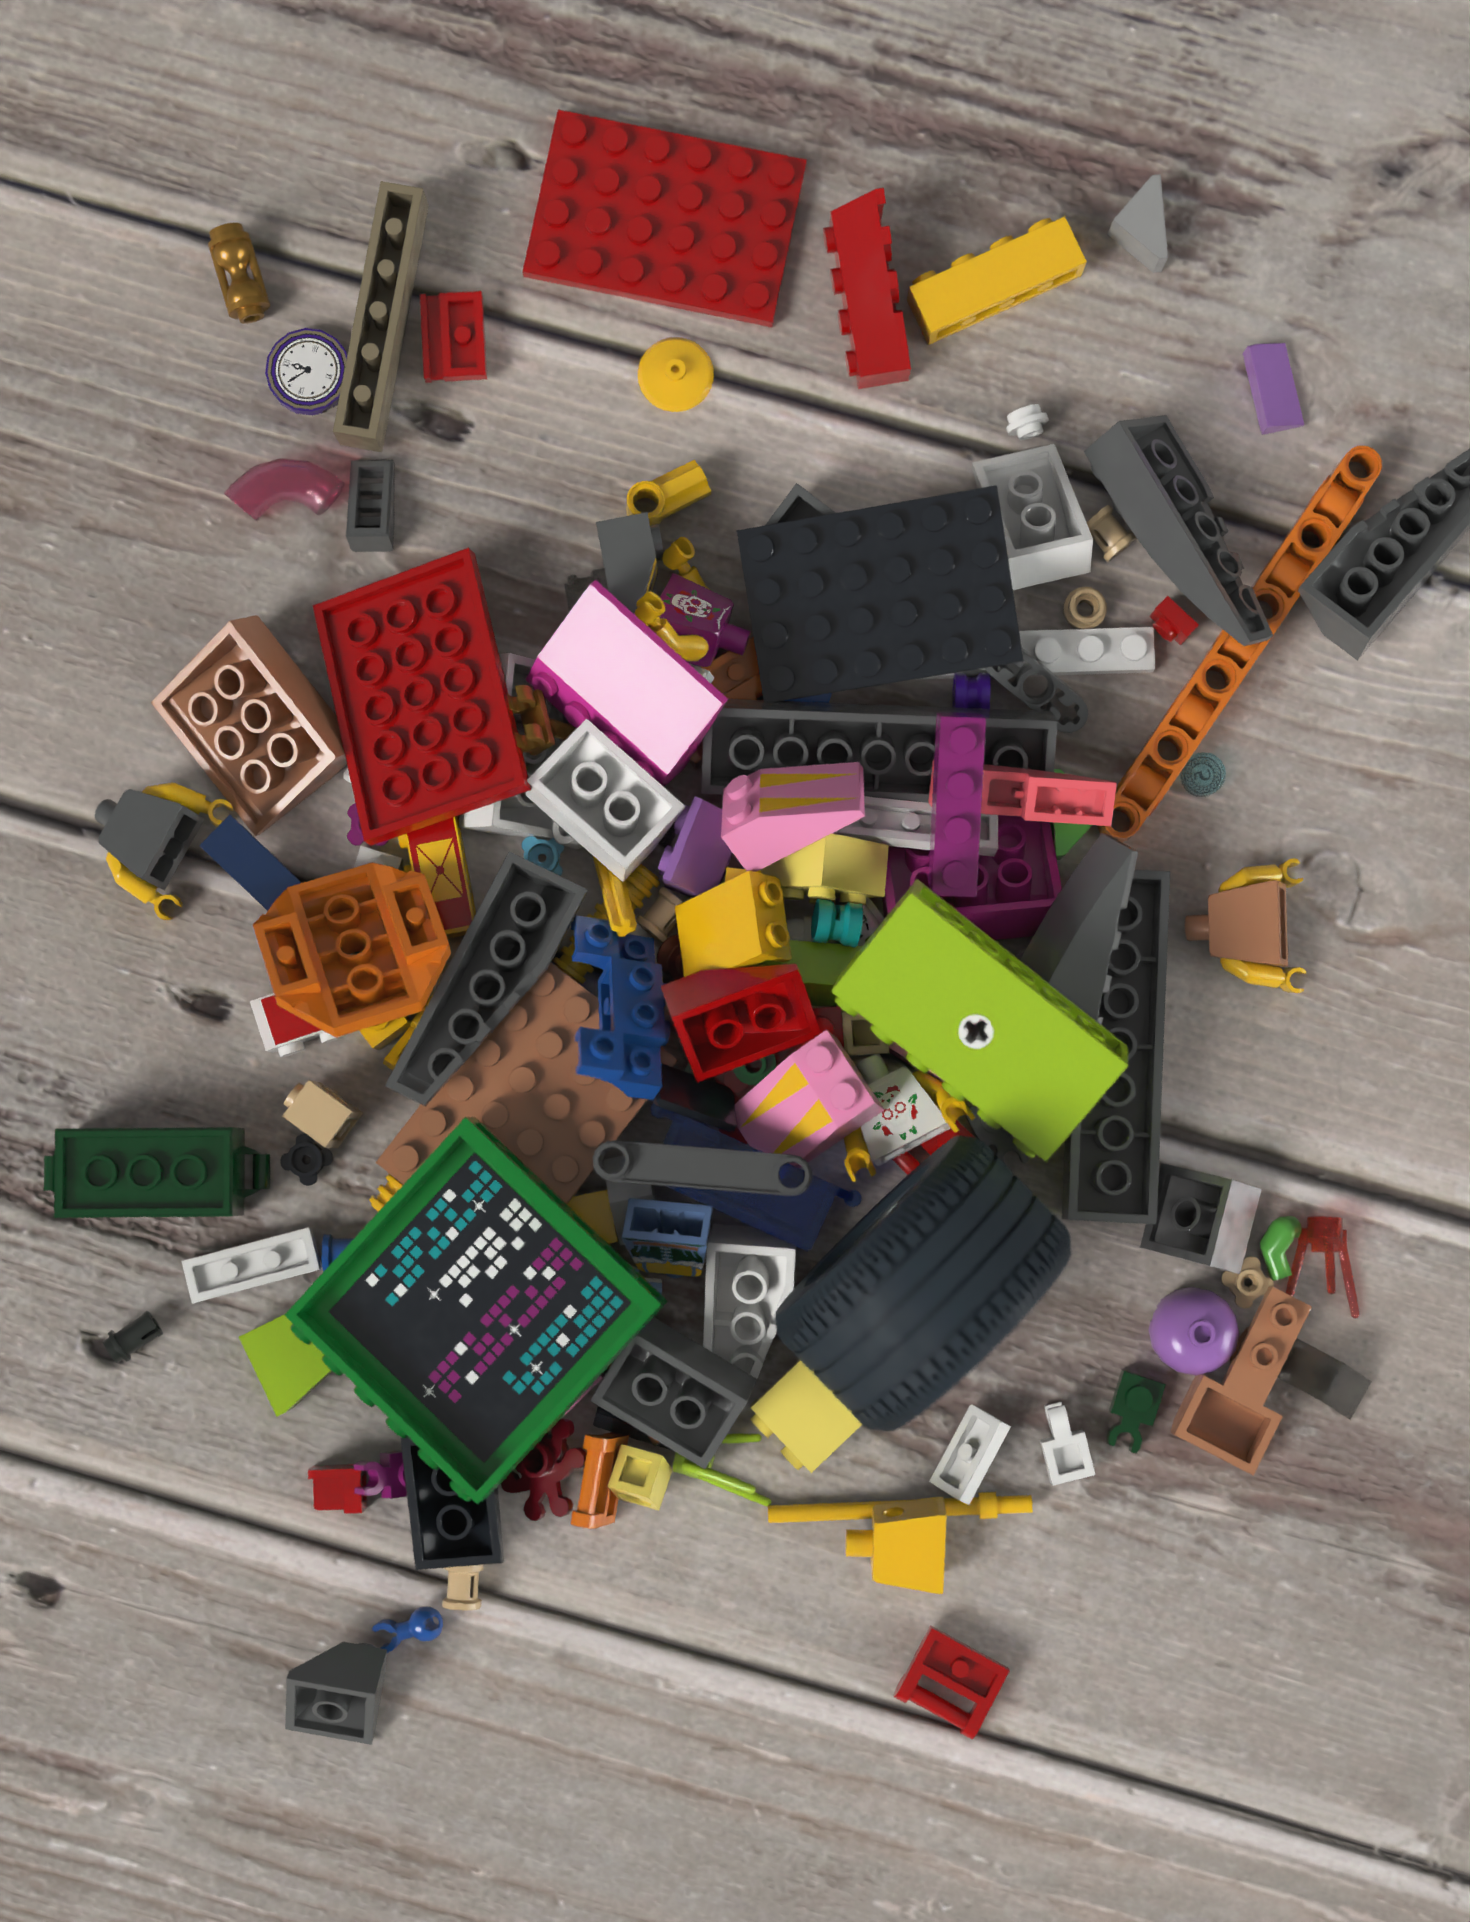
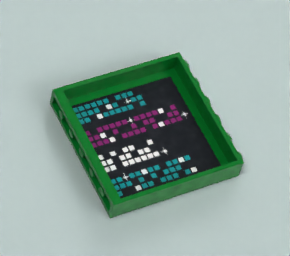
(474, 1310)

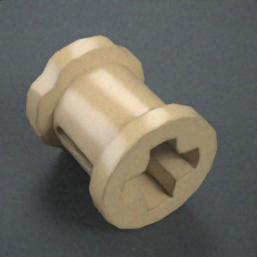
(1109, 533)
(660, 916)
(463, 1588)

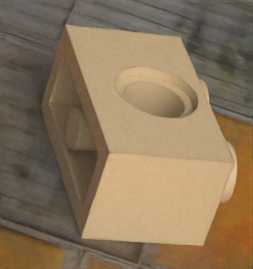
(321, 1113)

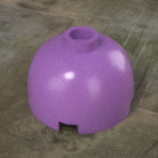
(1194, 1331)

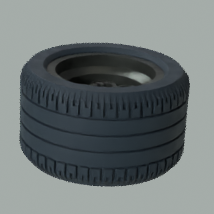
(924, 1285)

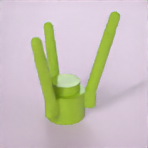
(724, 1481)

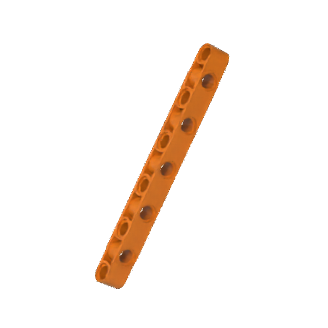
(1277, 585)

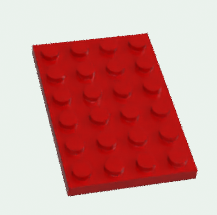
(664, 218)
(420, 697)

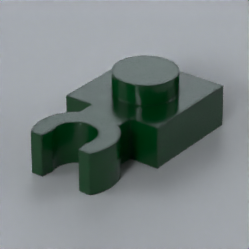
(1135, 1402)

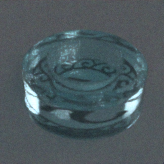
(1203, 774)

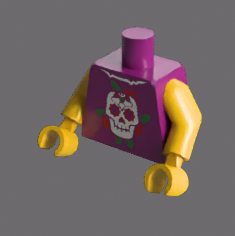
(689, 613)

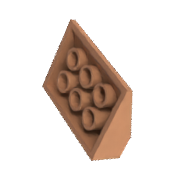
(253, 723)

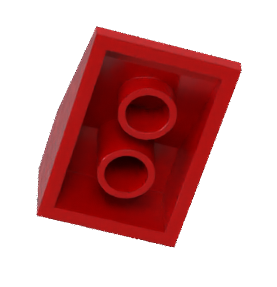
(739, 1015)

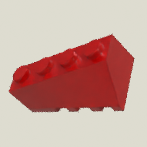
(868, 292)

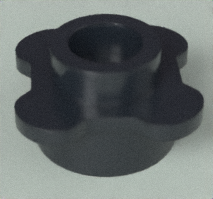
(294, 1159)

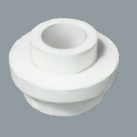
(1026, 422)

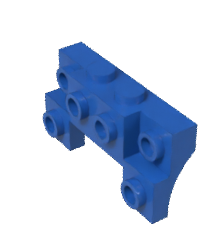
(630, 1009)

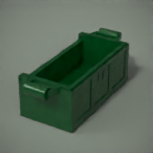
(152, 1172)

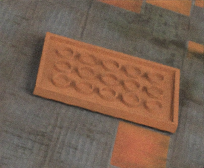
(528, 1092)

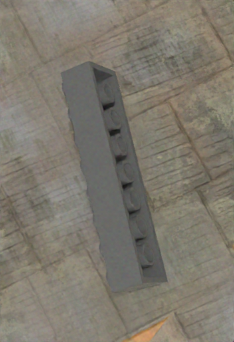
(887, 740)
(1116, 1146)

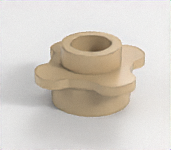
(1246, 1295)

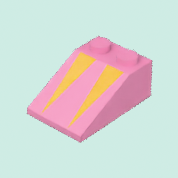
(789, 809)
(807, 1102)

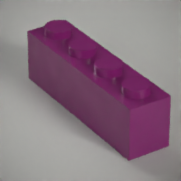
(956, 804)

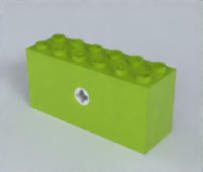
(1026, 1068)

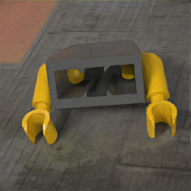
(150, 836)

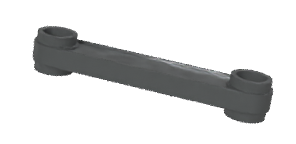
(702, 1168)

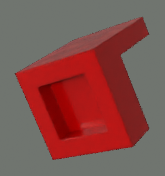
(336, 1486)

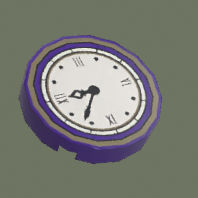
(306, 371)

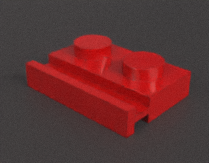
(453, 336)

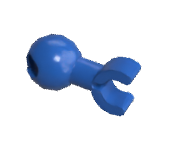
(418, 1626)

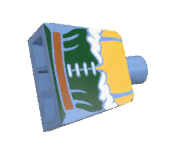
(667, 1236)

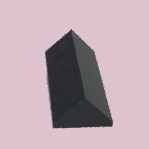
(445, 1526)

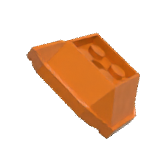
(362, 910)

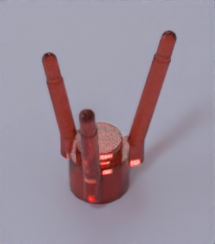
(1326, 1237)

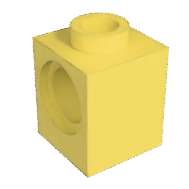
(640, 1477)

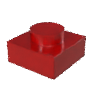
(1172, 621)

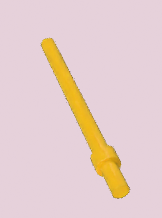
(986, 1505)

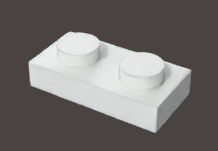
(969, 1454)

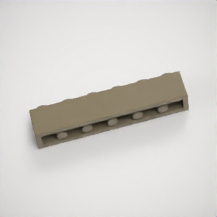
(381, 316)

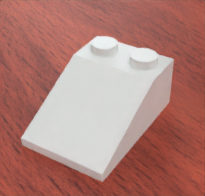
(1039, 515)

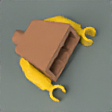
(1250, 925)

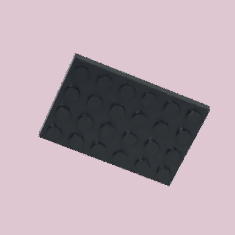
(880, 595)

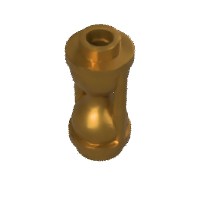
(233, 252)

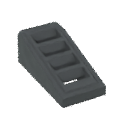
(371, 533)

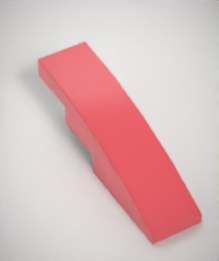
(1045, 796)

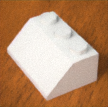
(604, 800)

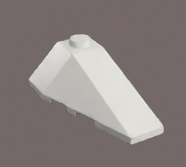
(744, 1286)

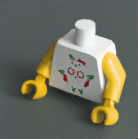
(913, 1114)

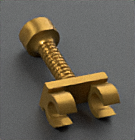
(537, 725)

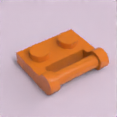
(596, 1501)

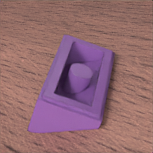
(1272, 387)

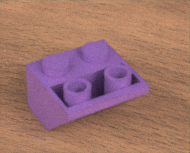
(699, 854)

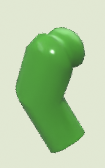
(1275, 1244)

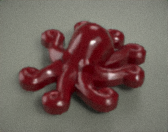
(544, 1469)

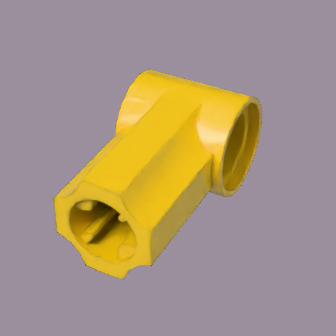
(670, 491)

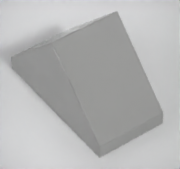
(1142, 226)

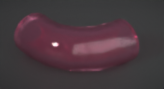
(285, 481)

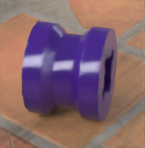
(971, 691)

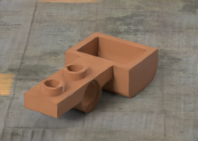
(1231, 1415)

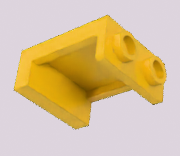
(734, 925)

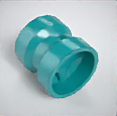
(837, 922)

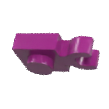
(384, 1477)

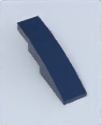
(248, 862)

